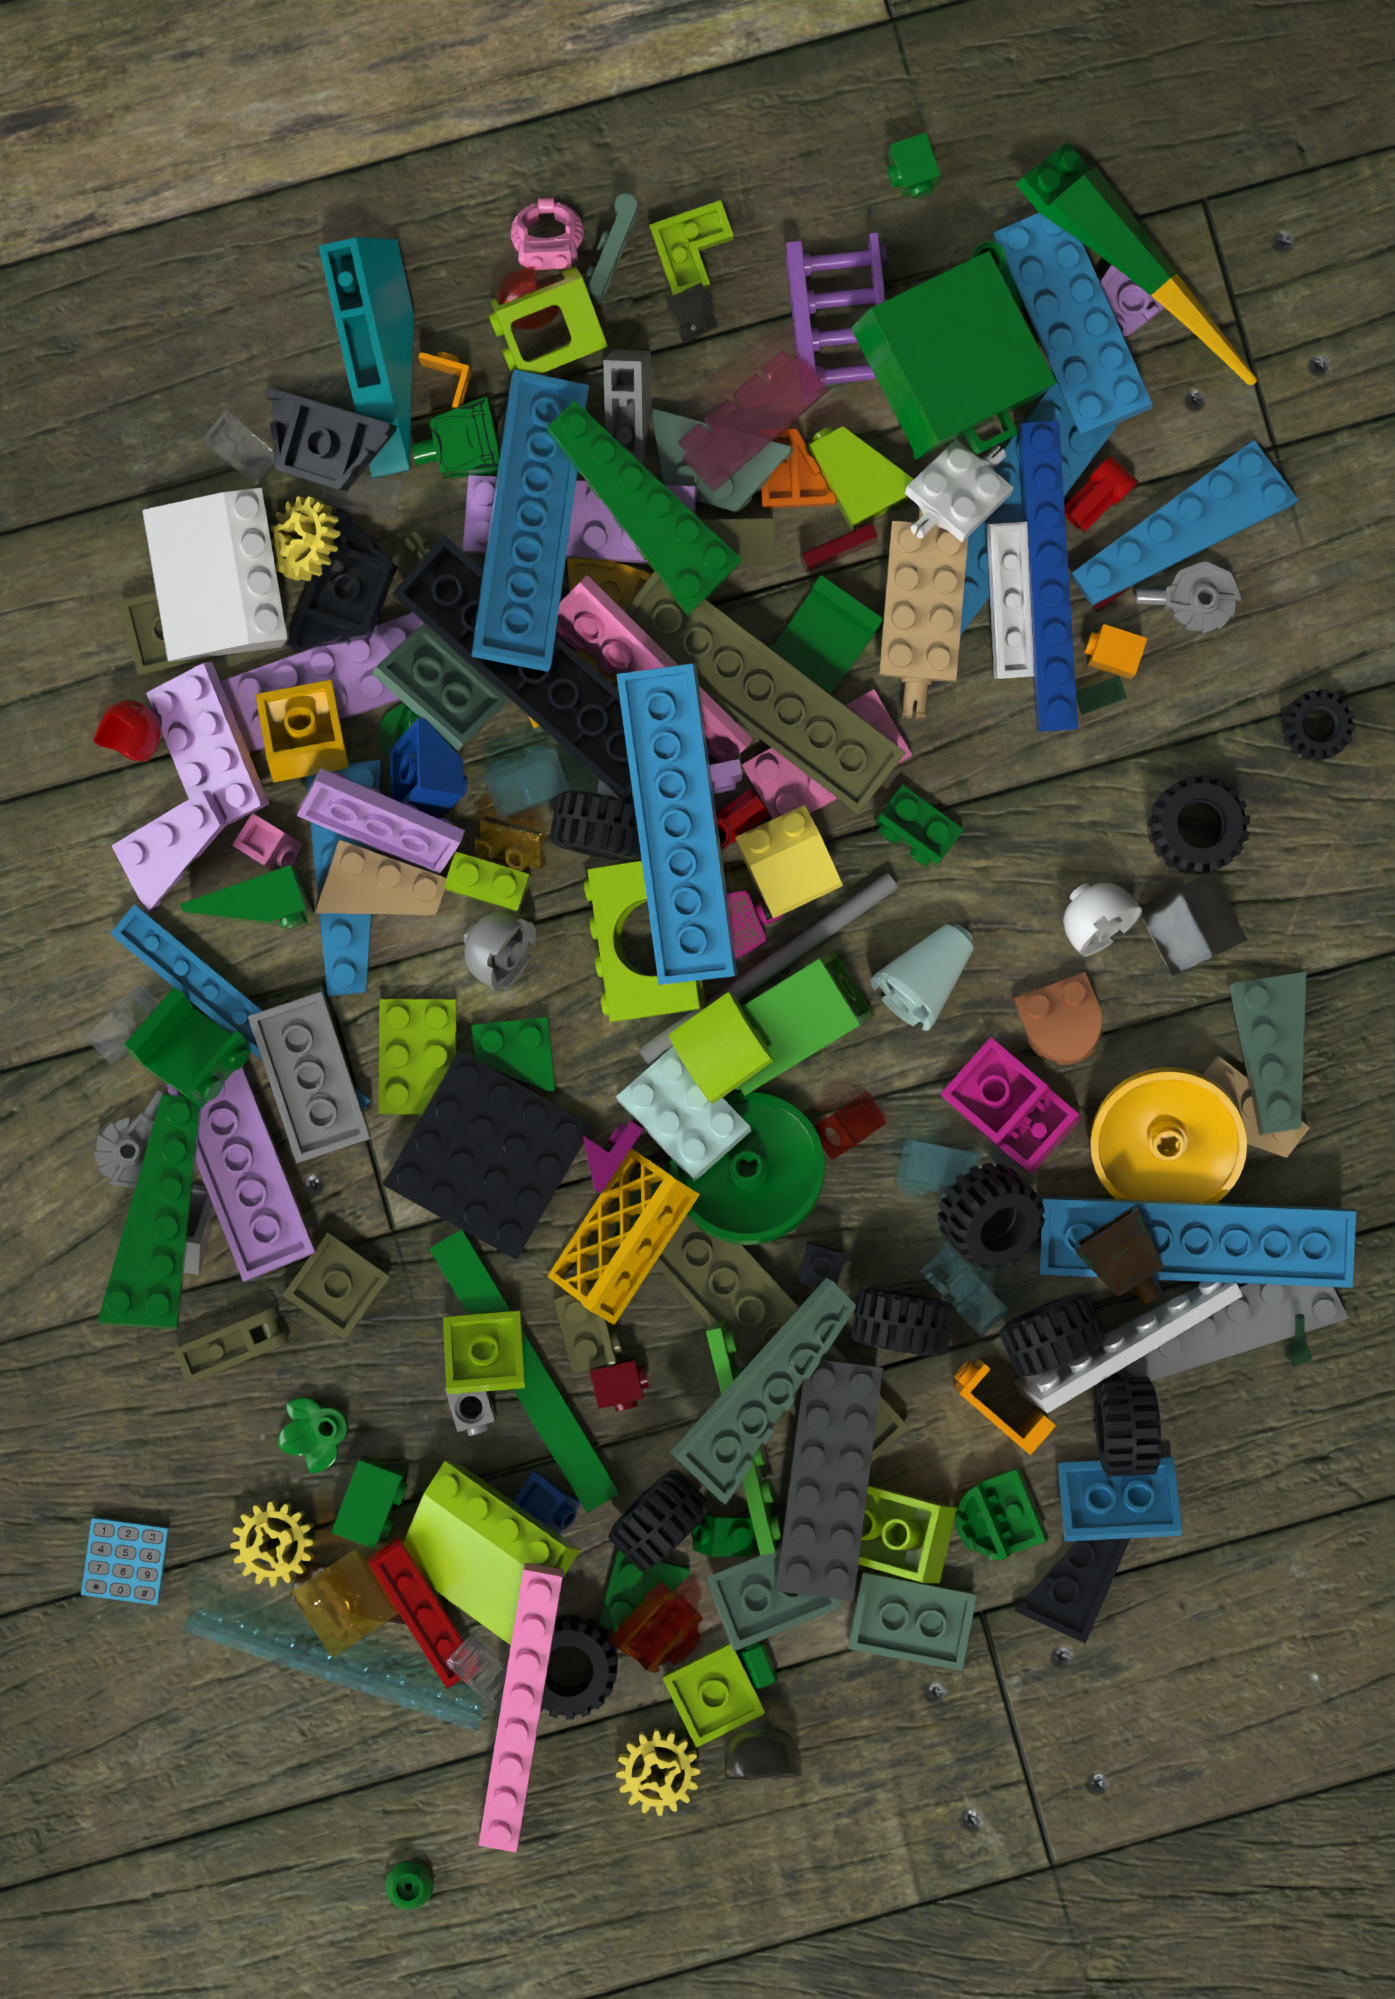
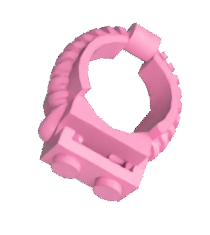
(551, 252)

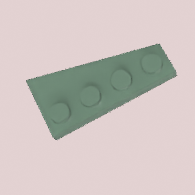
(1272, 1044)

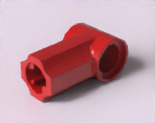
(1105, 488)
(740, 817)

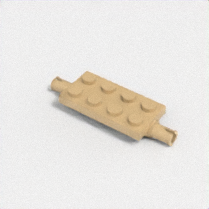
(922, 611)

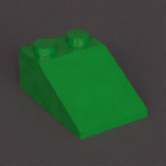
(268, 899)

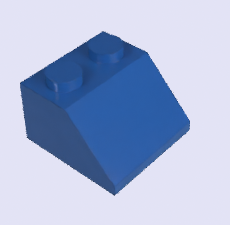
(426, 771)

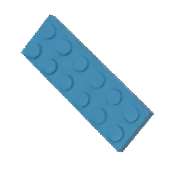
(1073, 324)

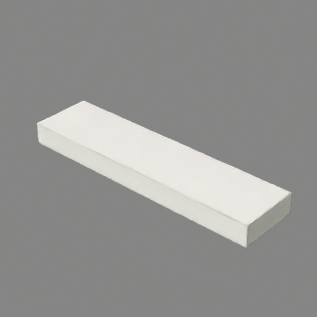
(1010, 600)

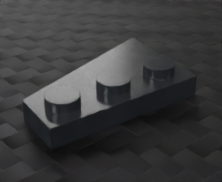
(1075, 1587)

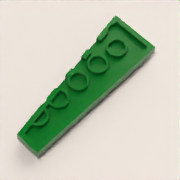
(664, 530)
(153, 1245)

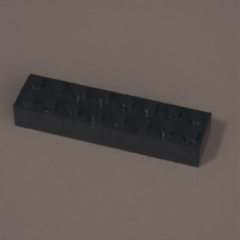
(566, 702)

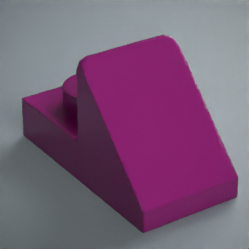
(605, 1163)

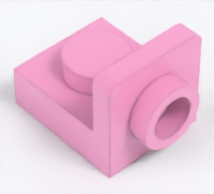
(267, 844)

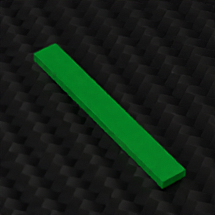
(541, 1395)

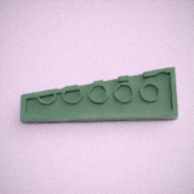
(743, 1417)

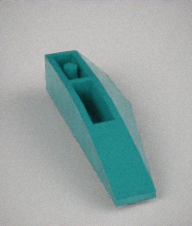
(375, 337)

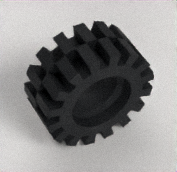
(1337, 711)

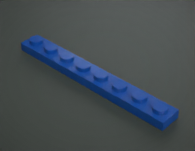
(1048, 575)

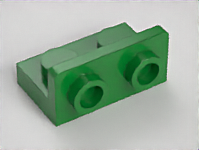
(918, 827)

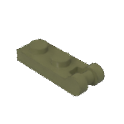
(229, 1346)

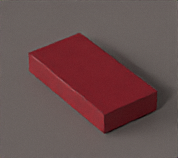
(839, 547)

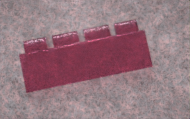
(762, 416)

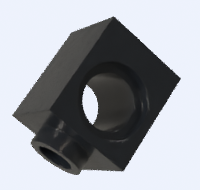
(820, 1263)

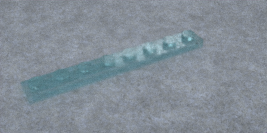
(319, 1663)

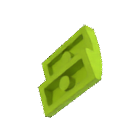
(720, 1047)

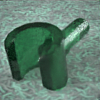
(1298, 1351)

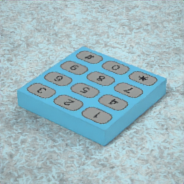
(125, 1560)

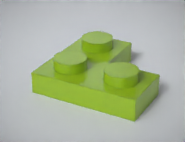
(681, 239)

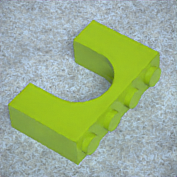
(628, 992)

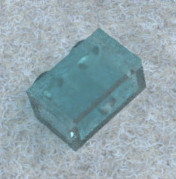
(525, 782)
(931, 1167)

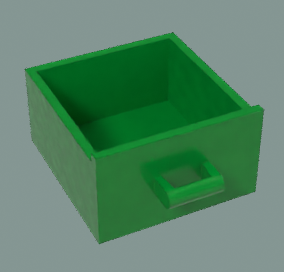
(954, 357)

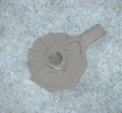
(1199, 597)
(124, 1146)

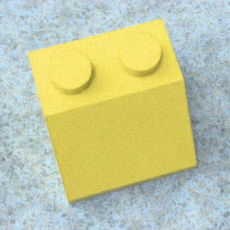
(788, 861)

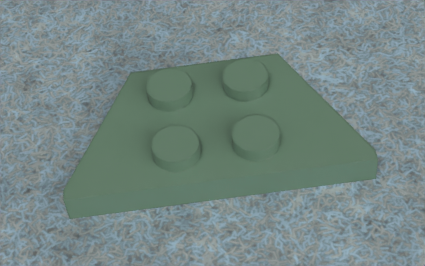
(737, 490)

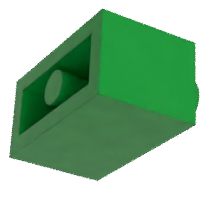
(369, 1503)

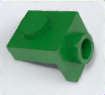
(724, 1536)

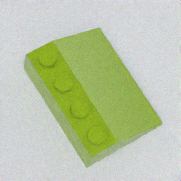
(476, 1544)

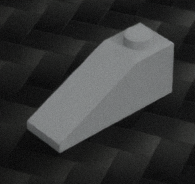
(628, 399)

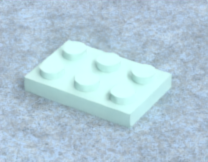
(681, 1117)

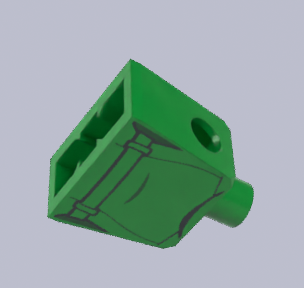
(461, 442)

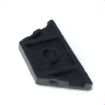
(323, 440)
(349, 593)

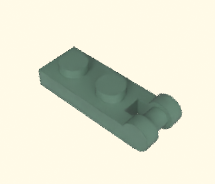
(612, 247)

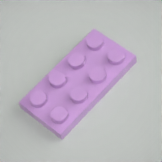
(207, 742)
(380, 822)

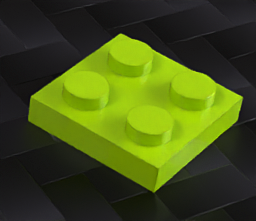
(483, 1352)
(713, 1694)

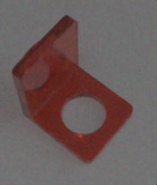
(852, 1123)

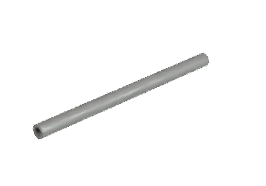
(784, 956)

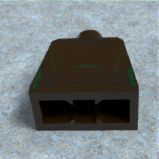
(1124, 1255)

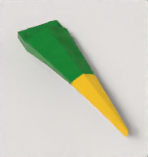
(1093, 213)

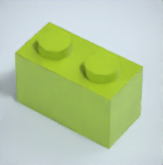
(487, 882)

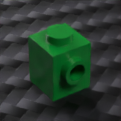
(913, 167)

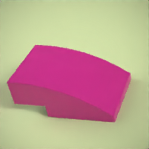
(1011, 1106)

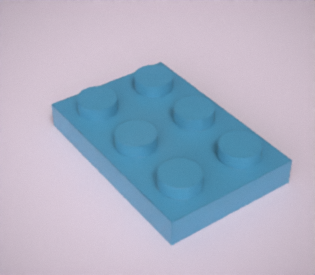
(1118, 1506)

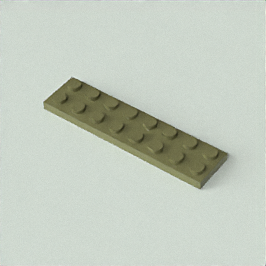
(770, 696)
(732, 1286)

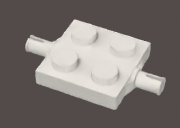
(958, 491)

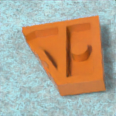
(796, 480)

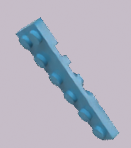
(1209, 511)
(344, 936)

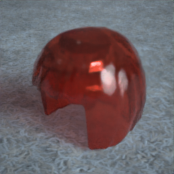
(520, 284)

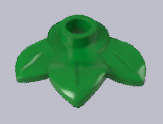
(308, 1436)

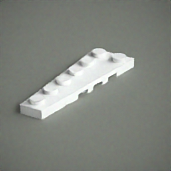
(1127, 1345)

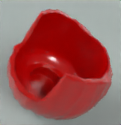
(130, 730)

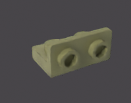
(586, 1335)

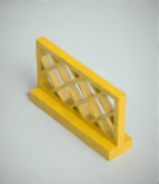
(638, 1247)

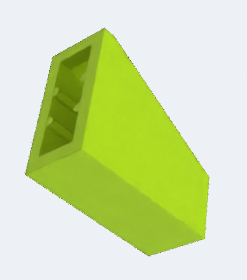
(858, 476)

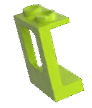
(578, 313)

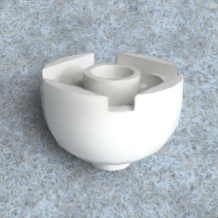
(1097, 915)

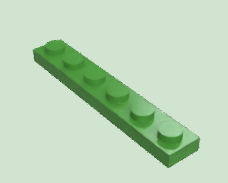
(757, 1489)

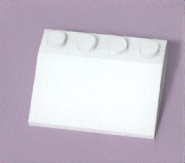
(215, 575)

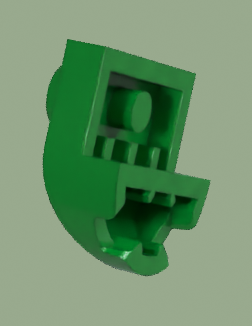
(1000, 1516)

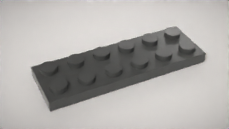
(829, 1480)

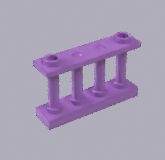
(806, 302)

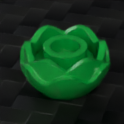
(412, 1873)

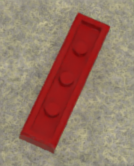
(417, 1607)

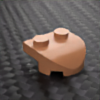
(1062, 1019)

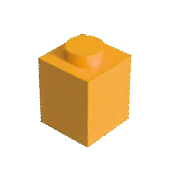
(1115, 651)

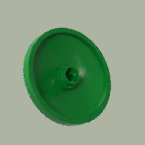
(765, 1179)

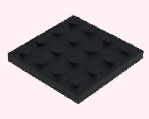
(487, 1154)

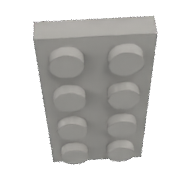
(309, 1077)

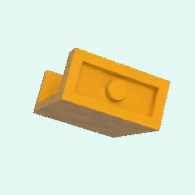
(1028, 1435)

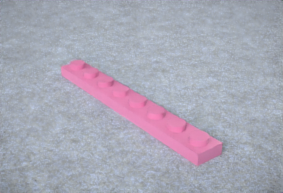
(521, 1706)

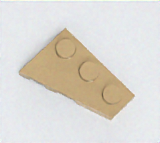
(377, 884)
(1239, 1089)

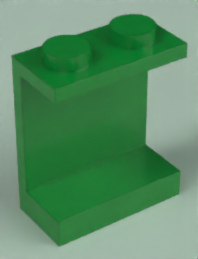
(827, 634)
(187, 1049)

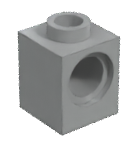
(472, 1424)

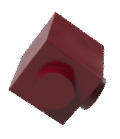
(619, 1384)

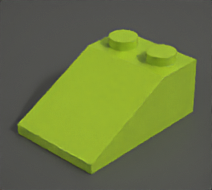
(905, 1535)

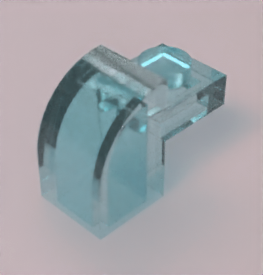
(964, 1290)

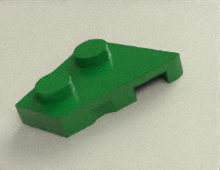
(517, 1050)
(630, 1586)

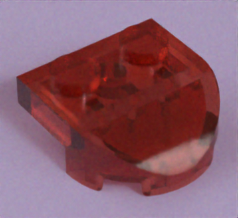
(659, 1629)

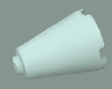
(925, 975)

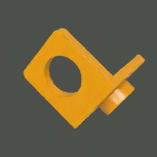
(449, 364)

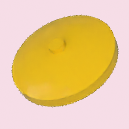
(1168, 1138)

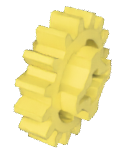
(304, 538)
(280, 1556)
(641, 1779)

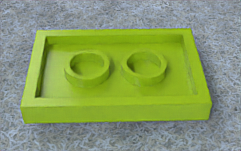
(414, 1051)

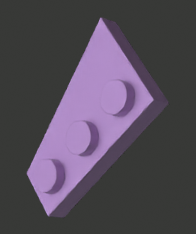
(1128, 301)
(167, 846)

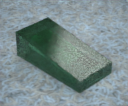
(1100, 695)

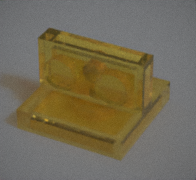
(344, 1602)

